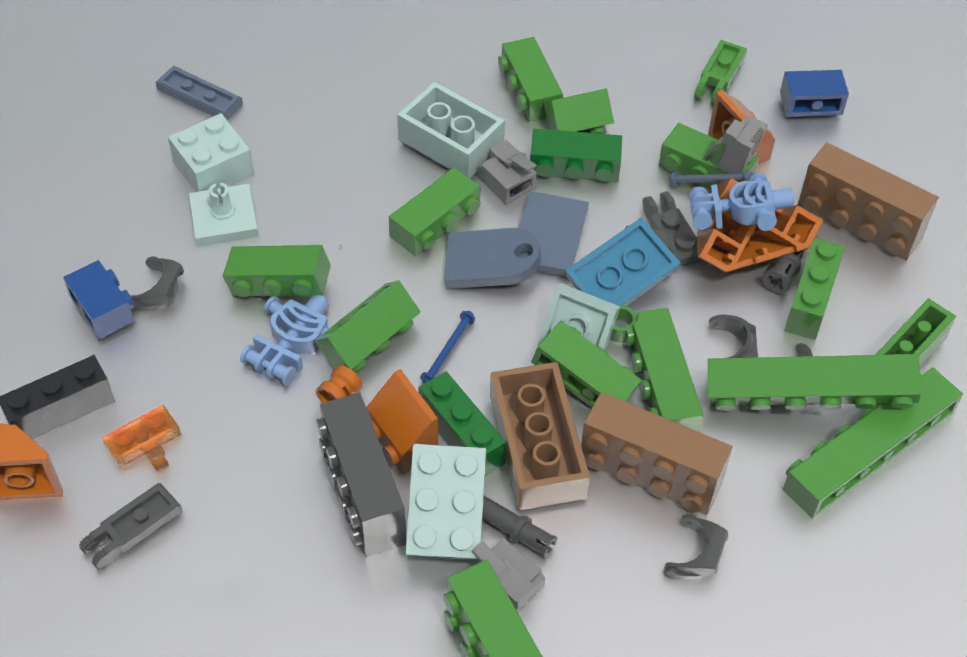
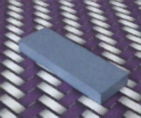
(198, 93)

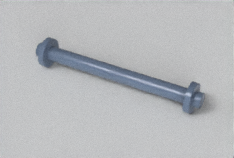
(675, 178)

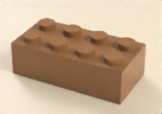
(867, 200)
(540, 436)
(654, 453)

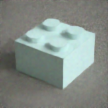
(211, 154)

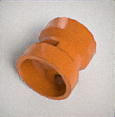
(341, 384)

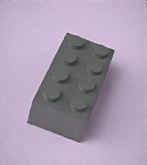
(361, 475)

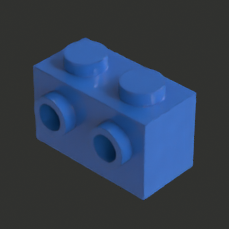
(814, 93)
(100, 299)

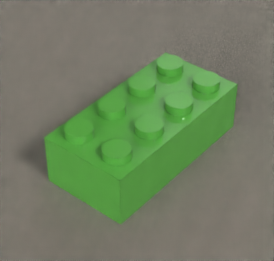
(485, 615)

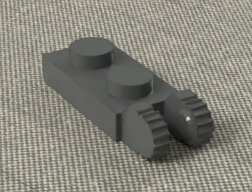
(679, 233)
(131, 525)

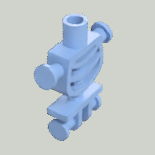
(748, 203)
(300, 327)

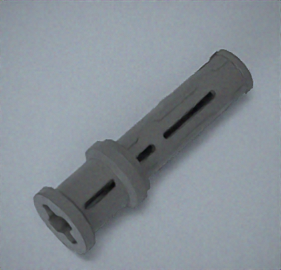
(783, 270)

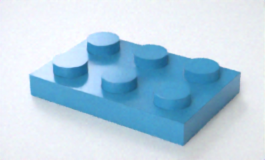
(624, 265)

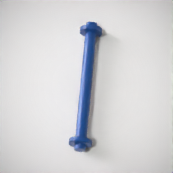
(467, 317)

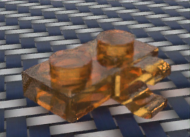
(143, 438)

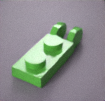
(720, 68)

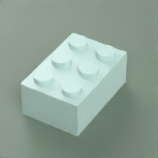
(450, 129)
(446, 501)

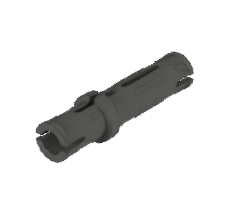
(518, 527)

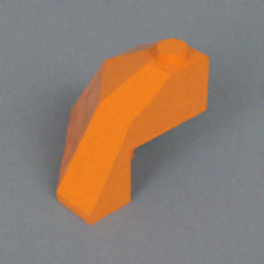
(746, 245)

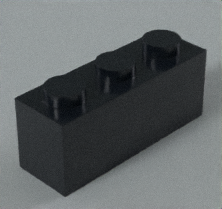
(58, 398)

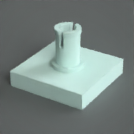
(223, 214)
(580, 310)

